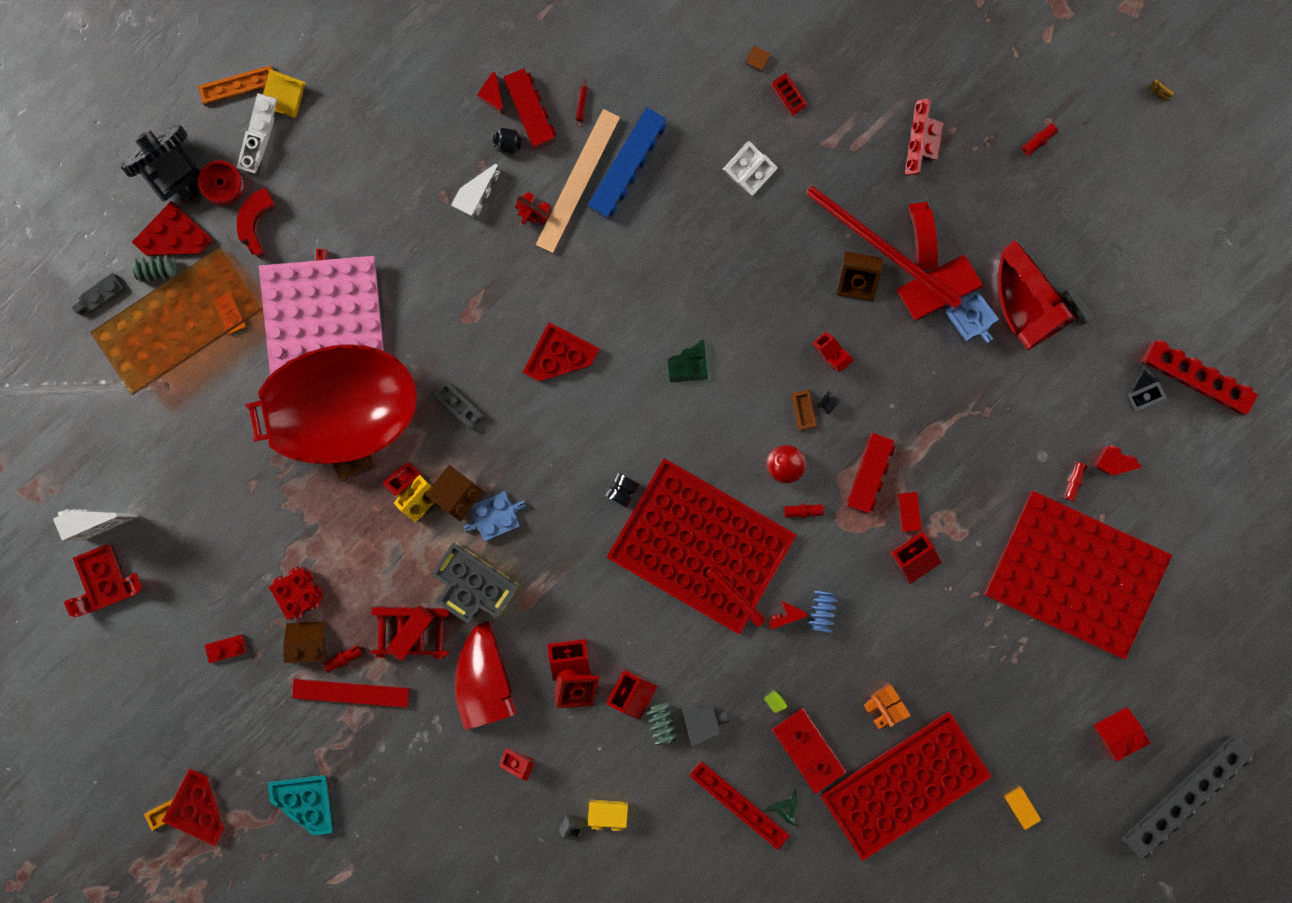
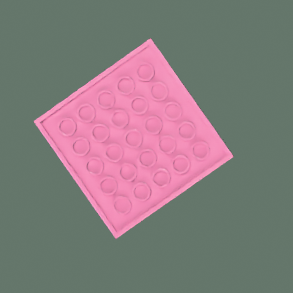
(319, 306)

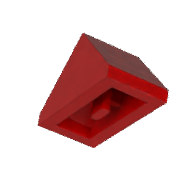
(491, 94)

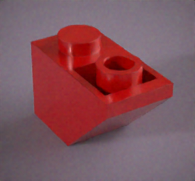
(1113, 462)

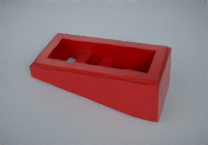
(783, 98)

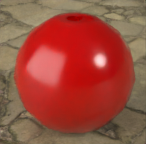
(786, 464)

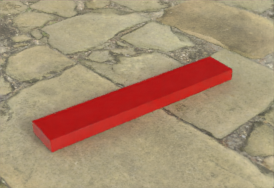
(350, 693)
(739, 805)

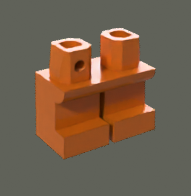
(889, 705)

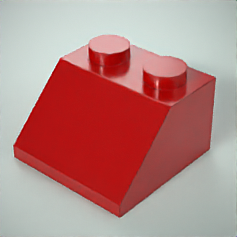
(1121, 734)

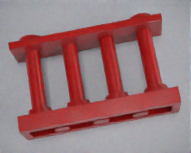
(401, 614)

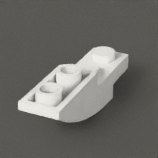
(258, 133)

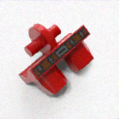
(530, 211)

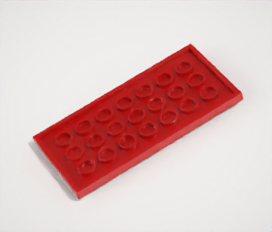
(905, 785)

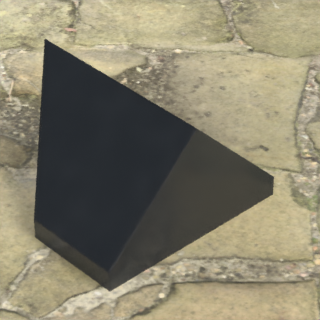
(1146, 390)

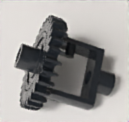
(154, 147)

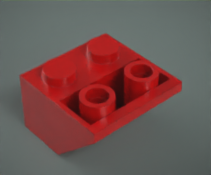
(915, 557)
(569, 655)
(631, 694)

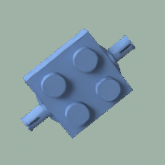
(973, 317)
(495, 516)

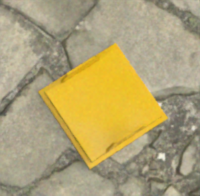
(286, 90)

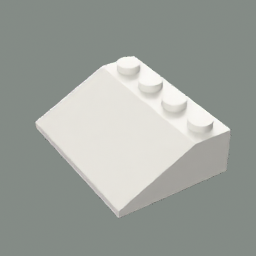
(86, 524)

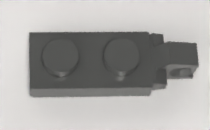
(98, 294)

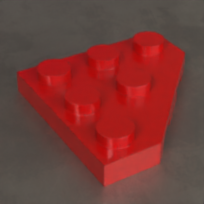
(172, 234)
(559, 354)
(195, 809)

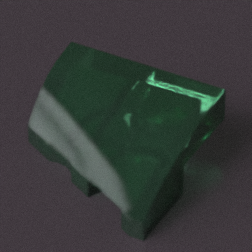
(689, 364)

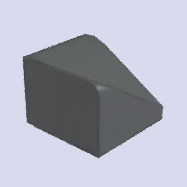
(572, 827)

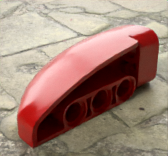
(1029, 299)

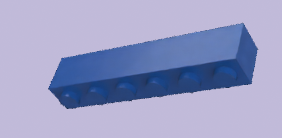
(627, 163)

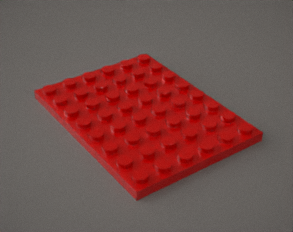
(690, 527)
(1078, 574)

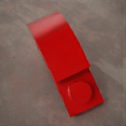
(248, 216)
(925, 235)

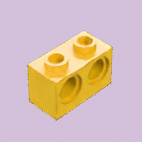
(414, 501)

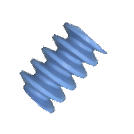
(823, 611)

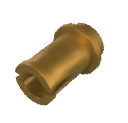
(1161, 89)

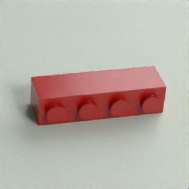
(529, 108)
(870, 472)

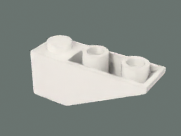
(472, 194)

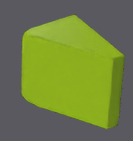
(775, 701)

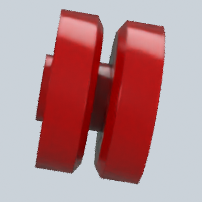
(222, 172)

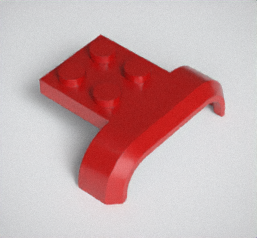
(101, 582)

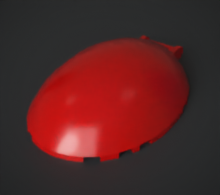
(335, 404)

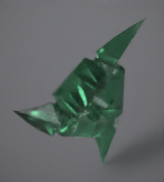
(778, 807)

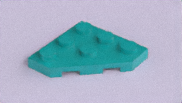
(304, 802)

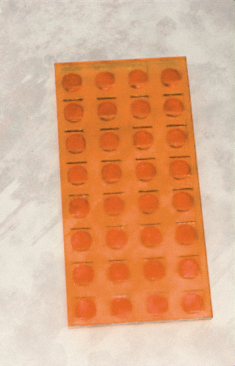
(176, 321)

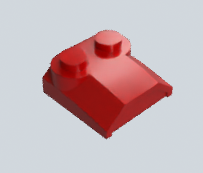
(574, 689)

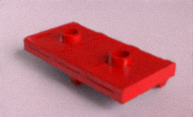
(808, 750)

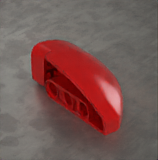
(482, 681)

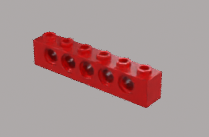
(1240, 405)

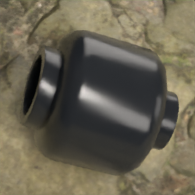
(506, 140)

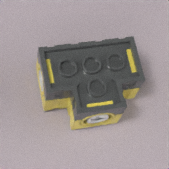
(472, 584)

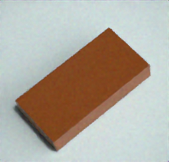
(804, 410)

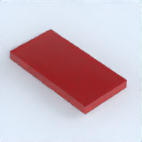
(955, 275)

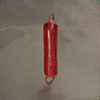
(581, 103)

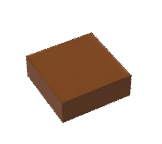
(757, 58)

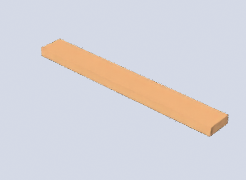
(578, 181)

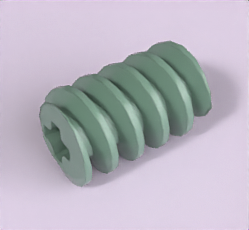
(153, 269)
(661, 722)

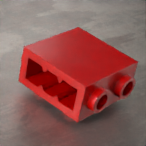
(296, 593)

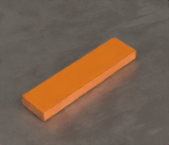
(234, 85)

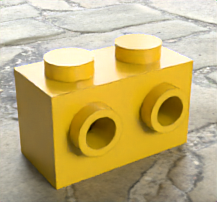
(607, 814)

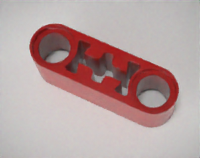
(410, 633)

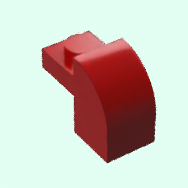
(832, 352)

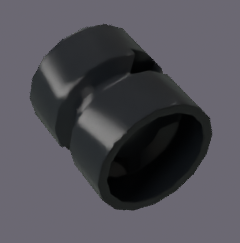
(621, 491)

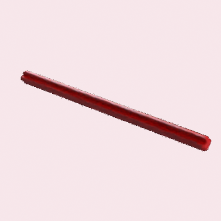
(884, 247)

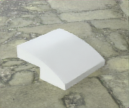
(750, 168)

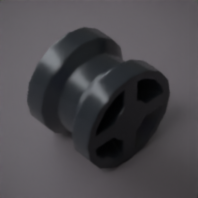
(828, 402)

